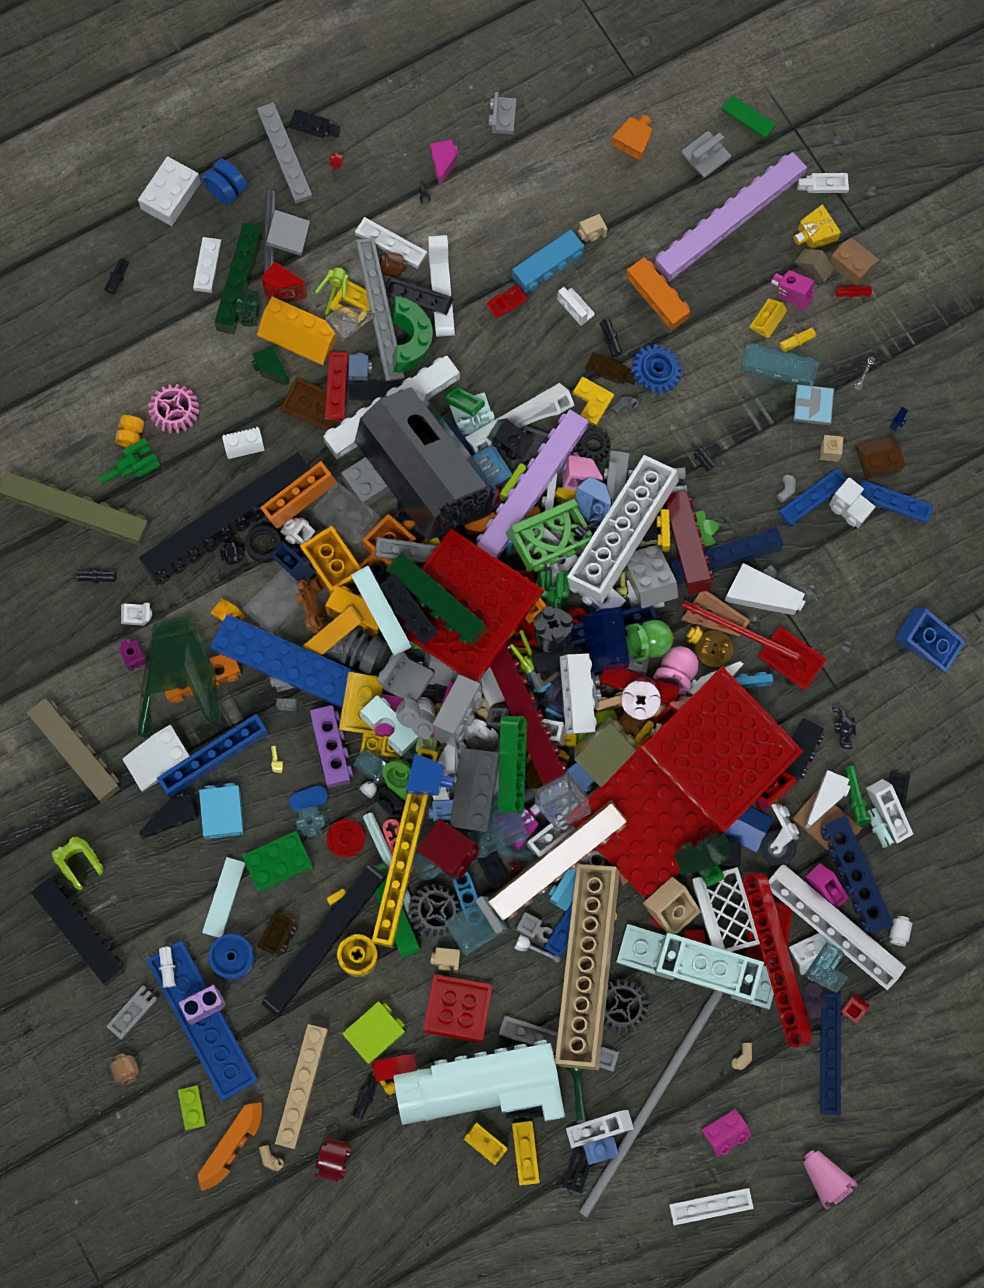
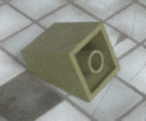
(604, 751)

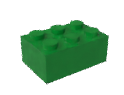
(277, 862)

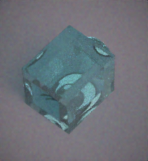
(369, 765)

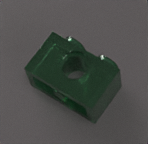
(248, 307)

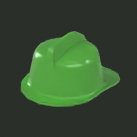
(397, 776)

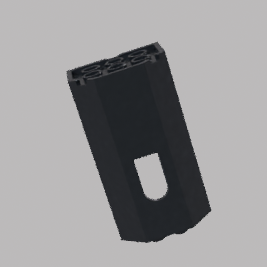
(432, 482)

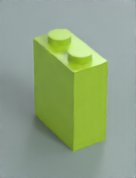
(374, 1032)

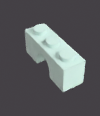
(379, 712)

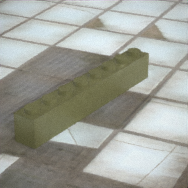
(74, 508)

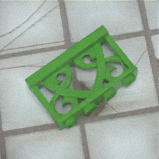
(526, 528)

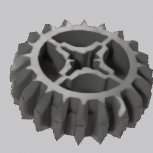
(429, 905)
(625, 1014)

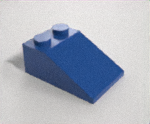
(930, 639)

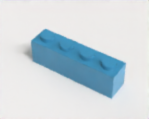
(548, 261)

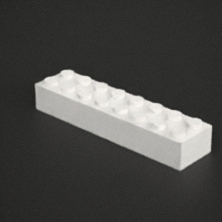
(623, 529)

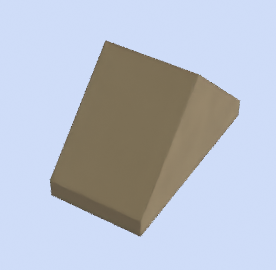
(815, 263)

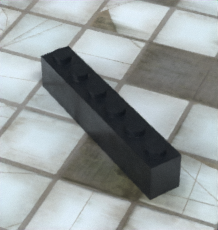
(77, 931)

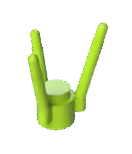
(337, 278)
(525, 662)

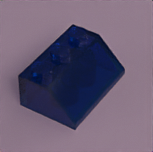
(606, 639)

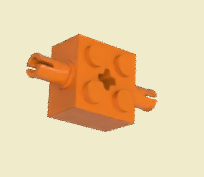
(389, 529)

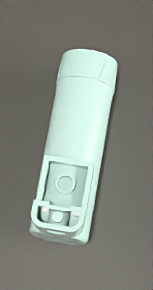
(503, 1079)

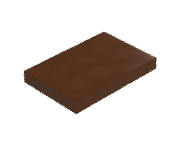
(307, 404)

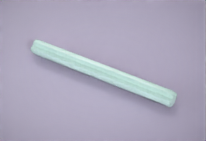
(384, 852)

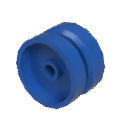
(224, 182)
(240, 965)

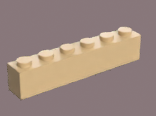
(301, 1087)

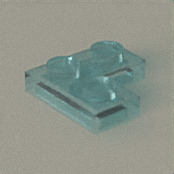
(823, 968)

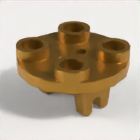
(705, 646)

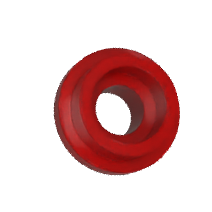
(335, 160)

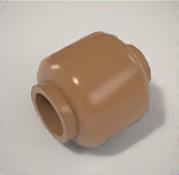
(124, 1069)

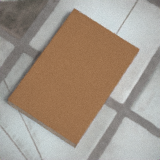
(814, 830)

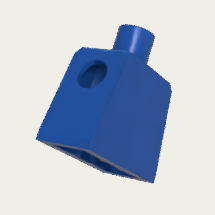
(427, 777)

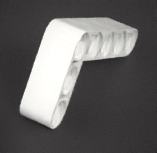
(441, 281)

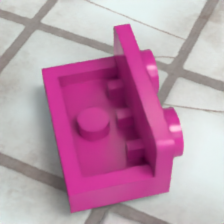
(726, 1133)

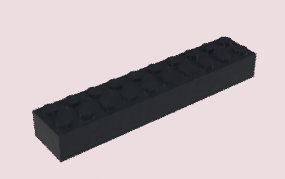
(220, 522)

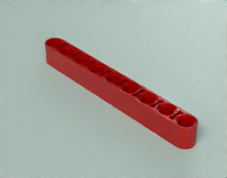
(784, 965)

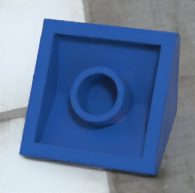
(749, 829)

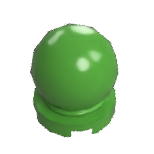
(648, 640)

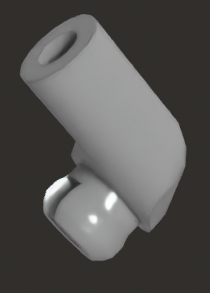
(790, 484)

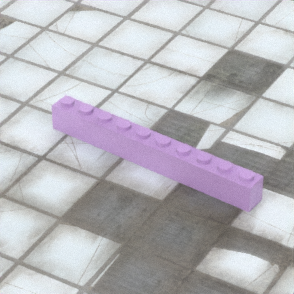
(730, 216)
(533, 482)

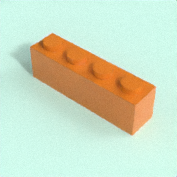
(658, 293)
(298, 495)

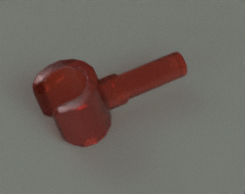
(516, 867)

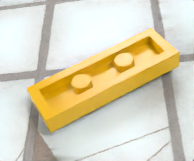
(525, 1153)

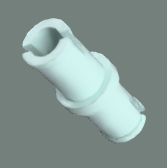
(879, 828)

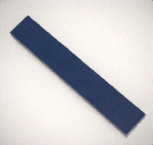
(830, 1055)

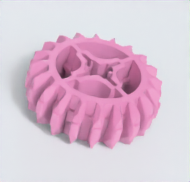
(169, 421)

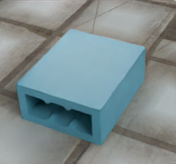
(221, 811)

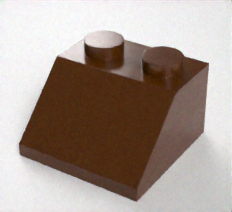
(880, 457)

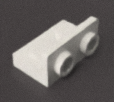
(575, 305)
(807, 950)

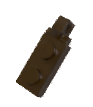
(609, 369)

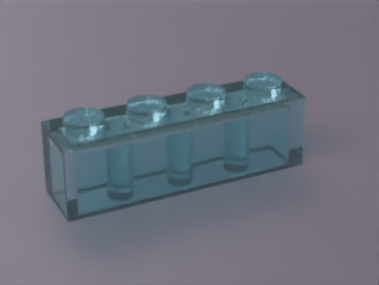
(779, 365)

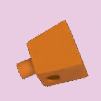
(633, 137)

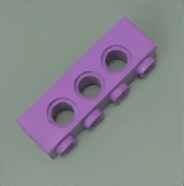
(325, 716)

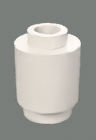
(900, 931)

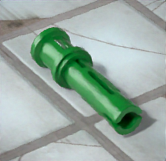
(858, 804)

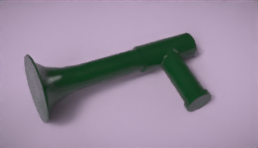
(580, 1108)

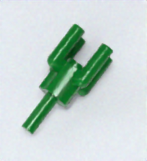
(131, 462)
(554, 595)

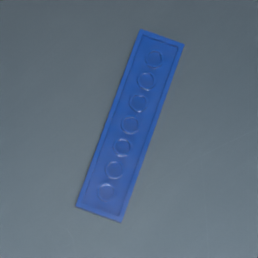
(282, 660)
(210, 1036)

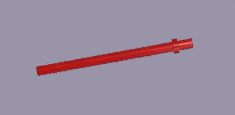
(695, 609)

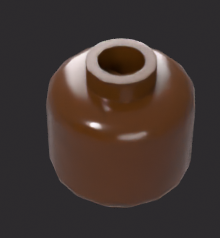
(392, 264)

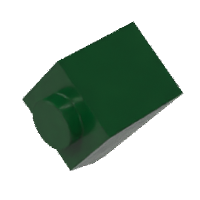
(269, 365)

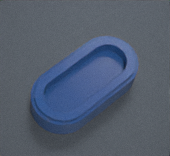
(308, 798)

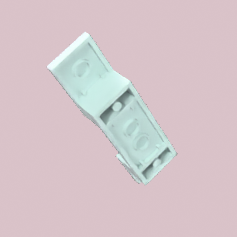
(696, 963)

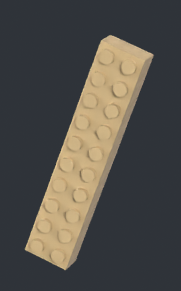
(587, 967)

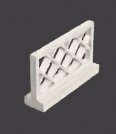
(709, 917)

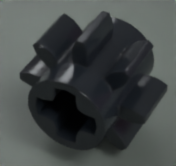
(231, 553)

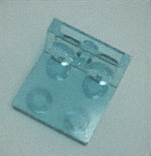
(470, 929)

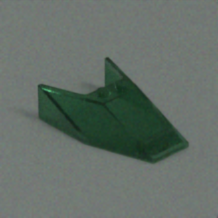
(177, 661)

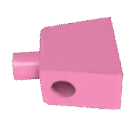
(577, 470)

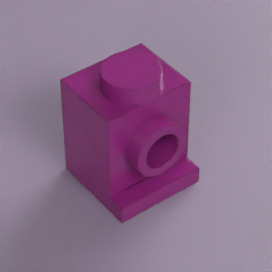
(136, 659)

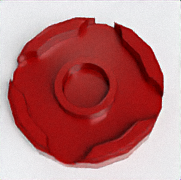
(345, 838)

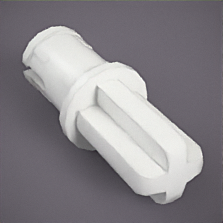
(167, 967)

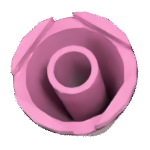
(828, 1179)

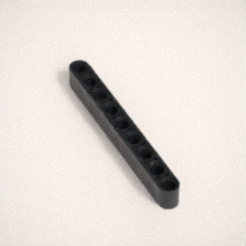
(323, 940)

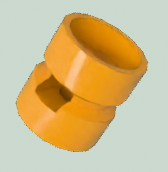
(130, 430)

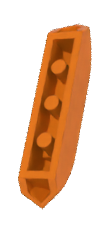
(214, 1168)

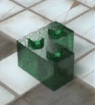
(704, 855)

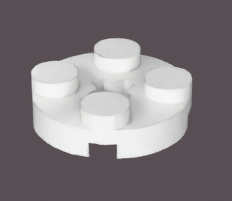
(480, 736)

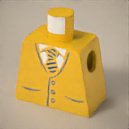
(817, 229)

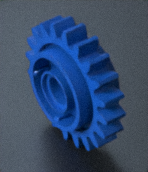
(654, 380)

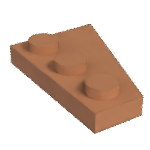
(716, 606)

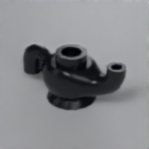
(845, 727)

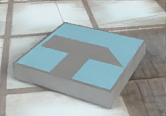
(813, 404)
(494, 920)

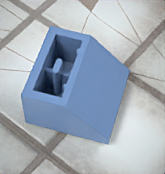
(593, 500)

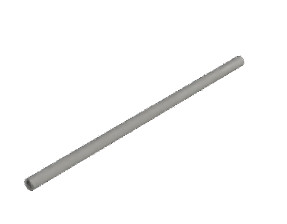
(651, 1102)

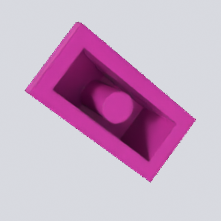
(443, 158)
(827, 885)

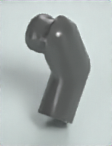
(625, 403)

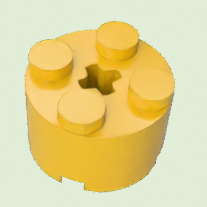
(351, 946)

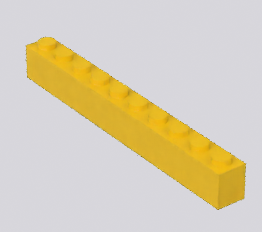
(401, 864)

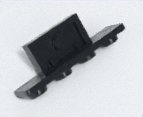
(407, 608)

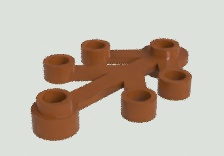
(309, 602)

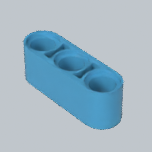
(466, 888)

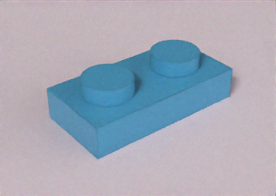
(759, 680)

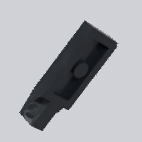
(313, 124)

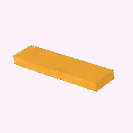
(334, 631)

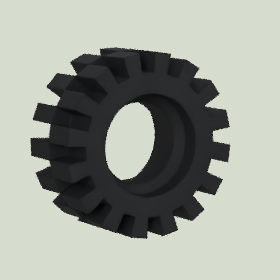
(596, 435)

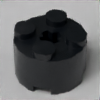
(553, 629)

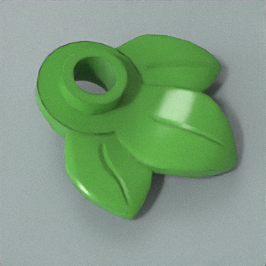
(707, 528)

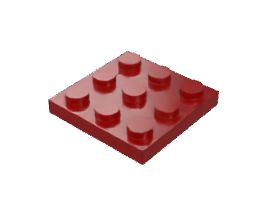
(457, 1008)

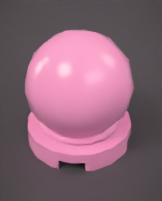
(678, 668)

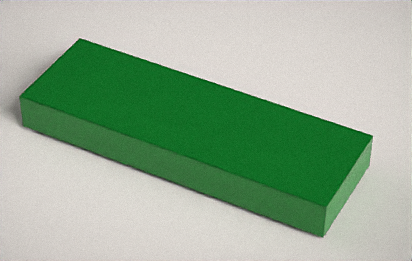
(748, 117)

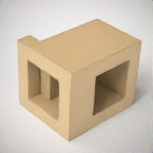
(592, 228)
(446, 958)

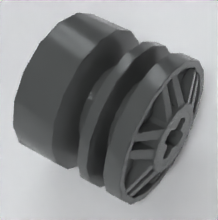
(365, 651)

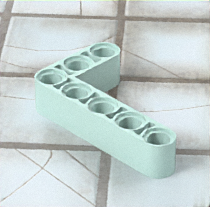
(381, 610)

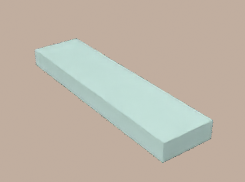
(224, 898)

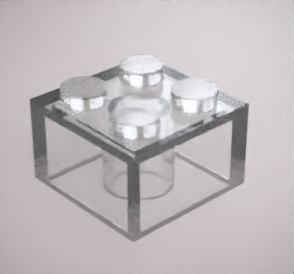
(562, 801)

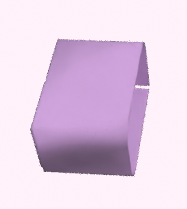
(199, 1015)

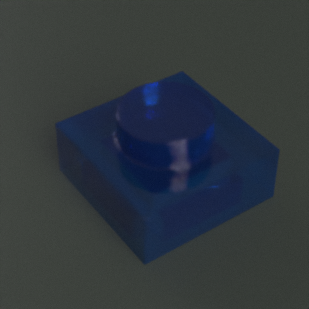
(899, 420)

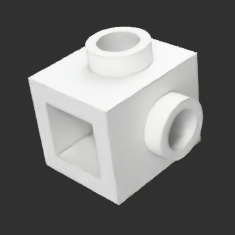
(297, 531)

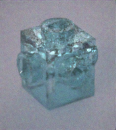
(310, 815)

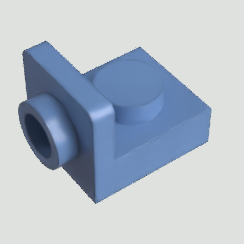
(441, 810)
(601, 1150)

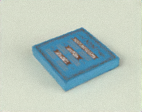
(493, 465)

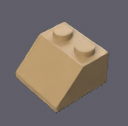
(672, 906)

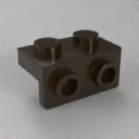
(277, 935)

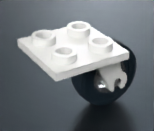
(779, 846)

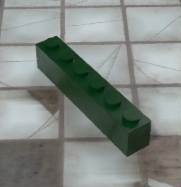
(238, 276)
(438, 600)

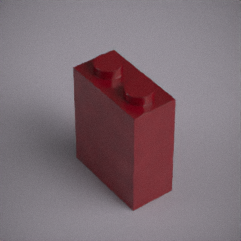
(448, 849)

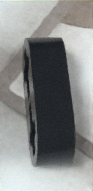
(387, 806)

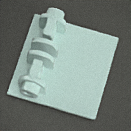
(467, 424)

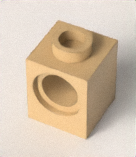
(831, 448)

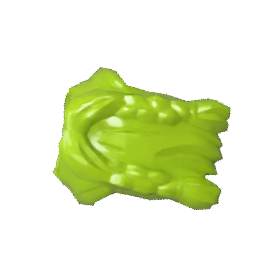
(74, 846)

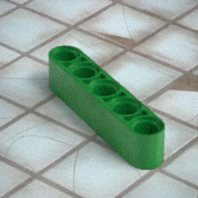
(512, 764)
(404, 936)

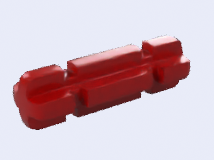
(853, 291)

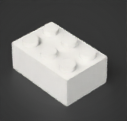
(169, 191)

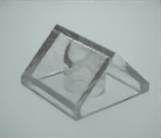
(348, 320)

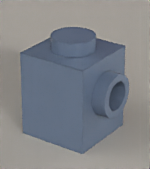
(359, 367)

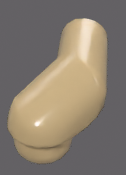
(745, 1059)
(270, 1161)

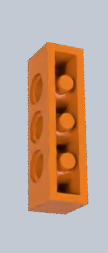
(230, 674)

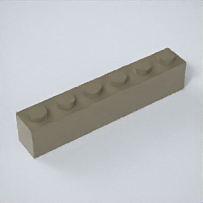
(73, 750)

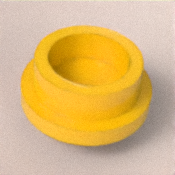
(694, 634)

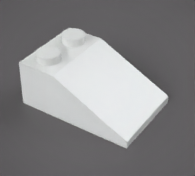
(155, 757)

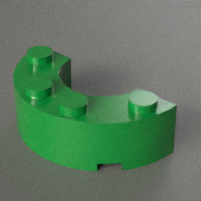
(420, 332)

